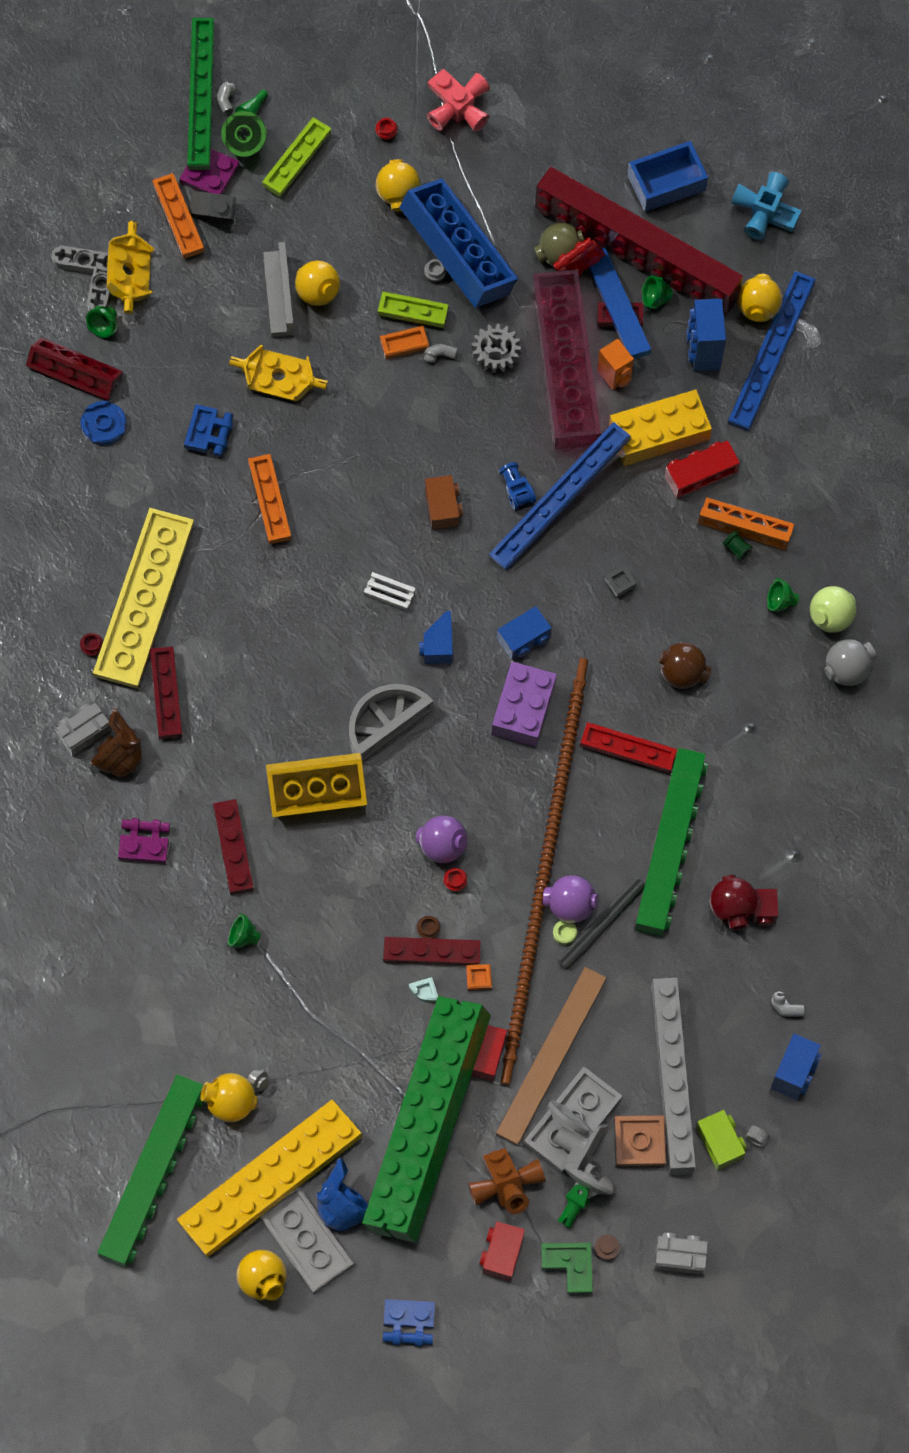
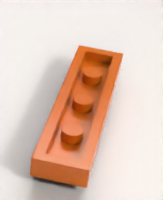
(178, 215)
(269, 499)

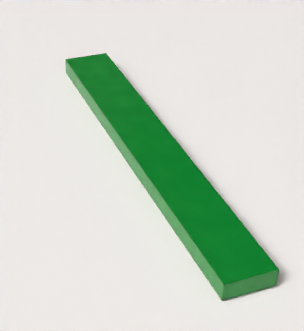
(200, 94)

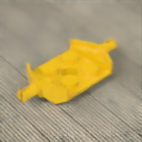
(135, 254)
(263, 364)

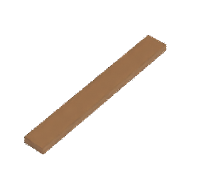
(550, 1056)

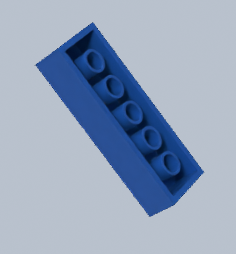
(458, 242)

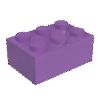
(523, 704)

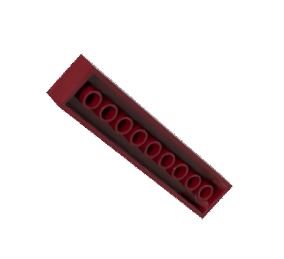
(636, 240)

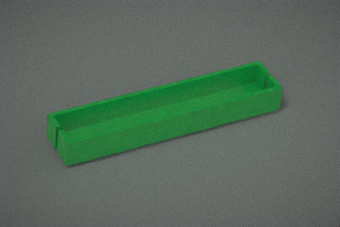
(426, 1119)

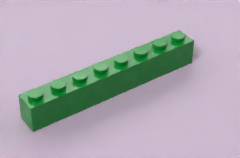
(670, 841)
(151, 1172)

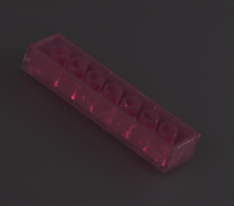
(566, 359)

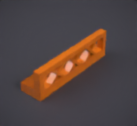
(746, 527)

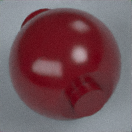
(733, 901)

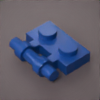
(201, 428)
(408, 1314)

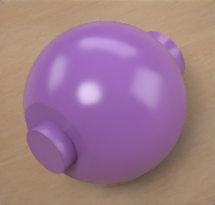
(442, 839)
(571, 899)

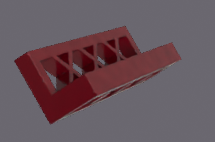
(74, 369)

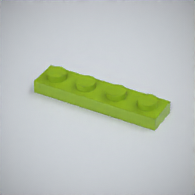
(296, 157)

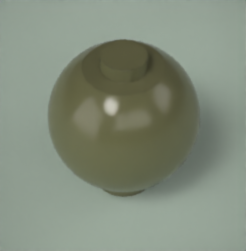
(557, 240)

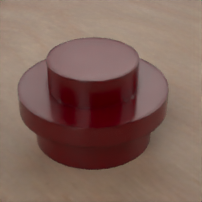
(91, 644)

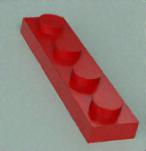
(628, 747)

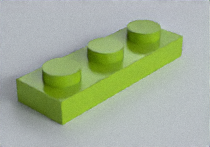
(413, 309)

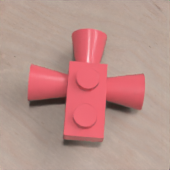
(457, 101)

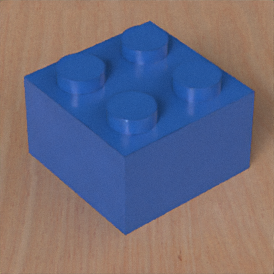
(793, 1073)

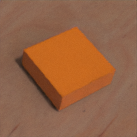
(478, 977)

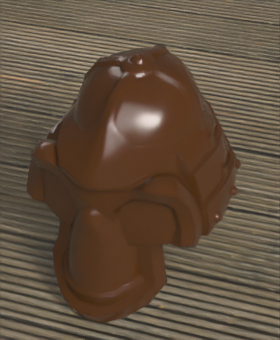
(120, 753)

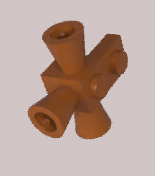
(506, 1181)

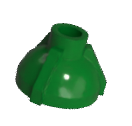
(655, 292)
(102, 321)
(781, 596)
(243, 932)

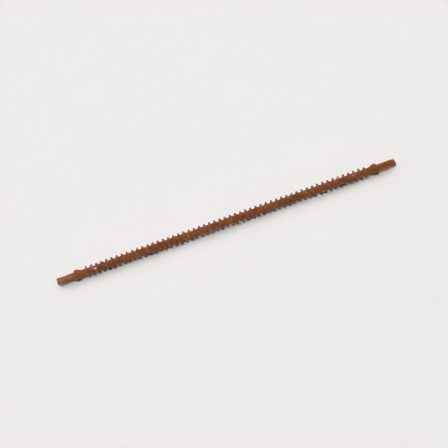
(510, 1054)

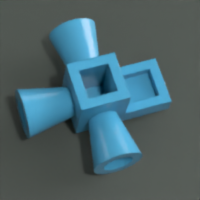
(767, 206)

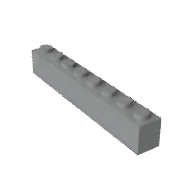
(673, 1076)

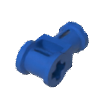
(517, 488)

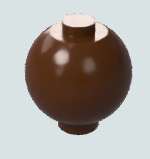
(684, 665)

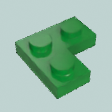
(574, 1258)

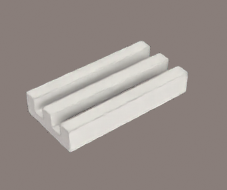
(391, 583)

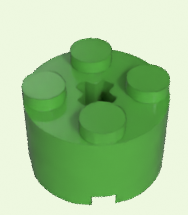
(235, 124)

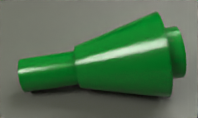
(253, 104)

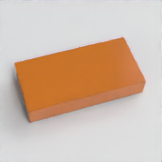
(404, 342)

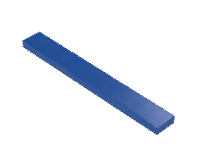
(771, 351)
(559, 496)

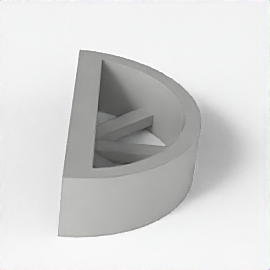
(391, 728)

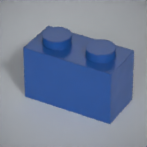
(524, 633)

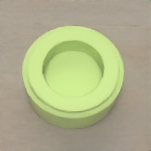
(564, 933)

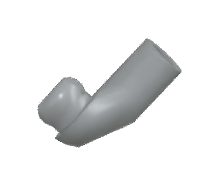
(223, 95)

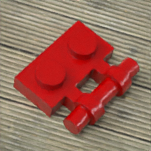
(581, 257)

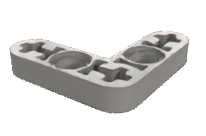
(98, 272)

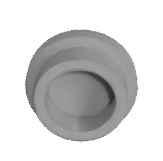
(434, 270)
(258, 1080)

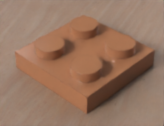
(640, 1140)

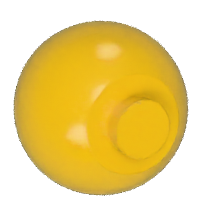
(395, 181)
(317, 283)
(759, 298)
(229, 1097)
(262, 1275)

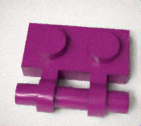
(144, 848)

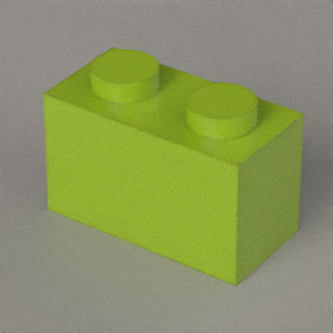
(721, 1140)

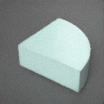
(424, 990)

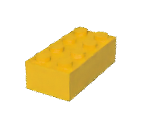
(663, 427)
(316, 784)

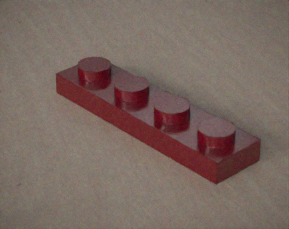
(166, 692)
(233, 847)
(431, 951)

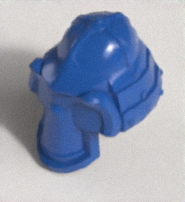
(338, 1203)

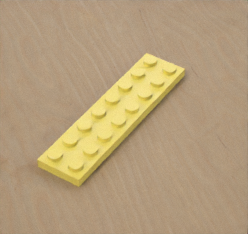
(143, 598)

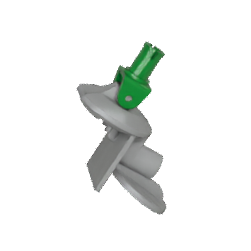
(581, 1144)

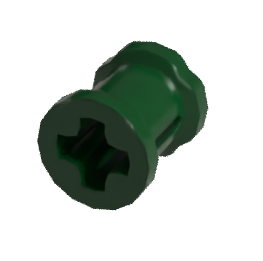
(737, 545)

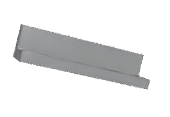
(278, 292)

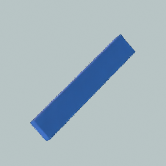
(619, 307)

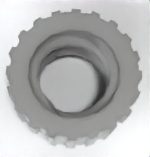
(757, 1136)

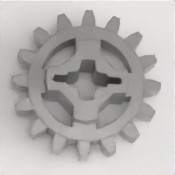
(492, 355)

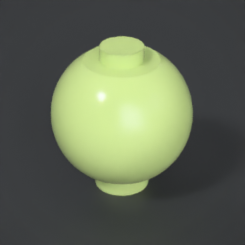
(833, 609)

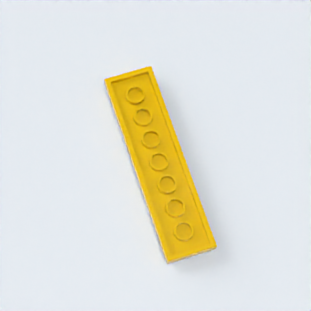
(269, 1178)

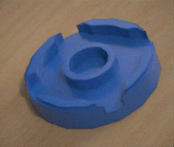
(103, 423)

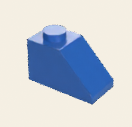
(438, 641)

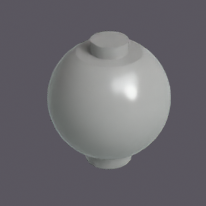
(849, 662)

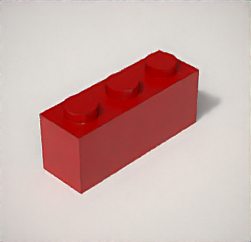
(702, 468)

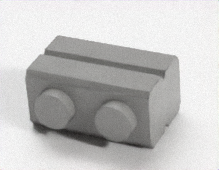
(83, 728)
(681, 1254)

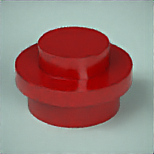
(386, 129)
(455, 879)

